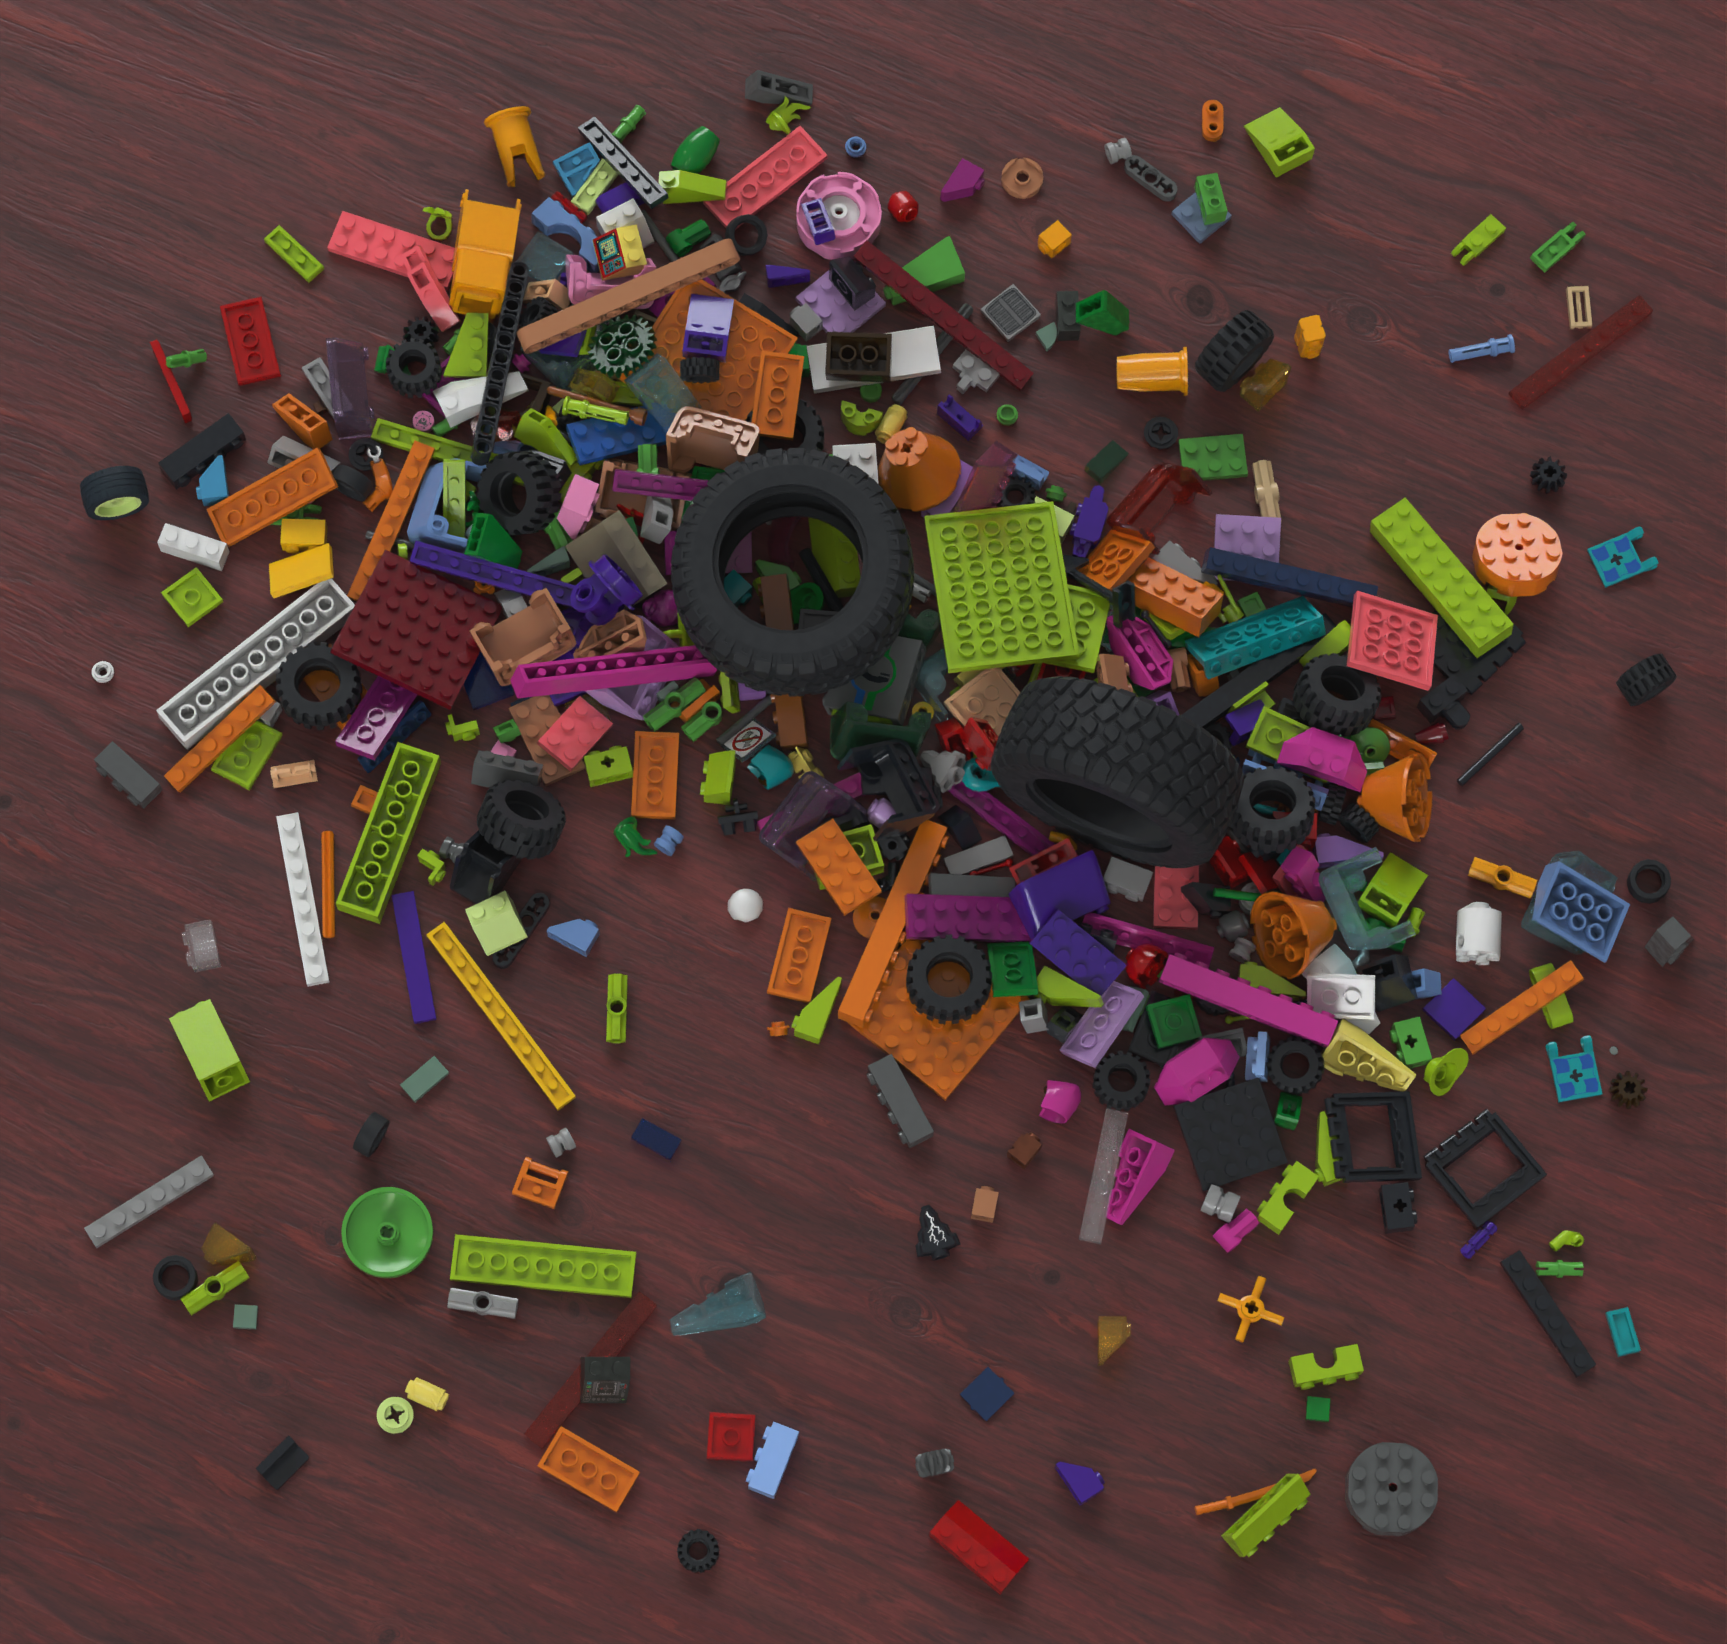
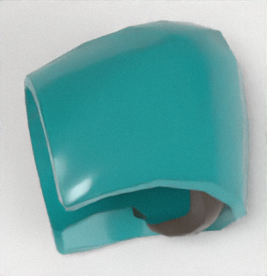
(771, 767)

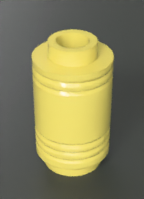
(891, 423)
(427, 1394)

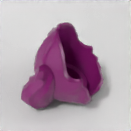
(661, 608)

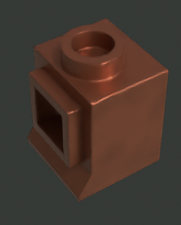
(1024, 1149)

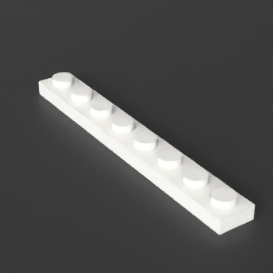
(302, 899)

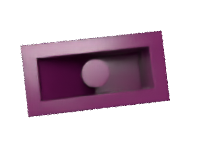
(963, 181)

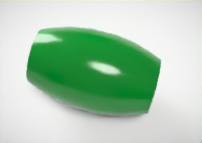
(695, 151)

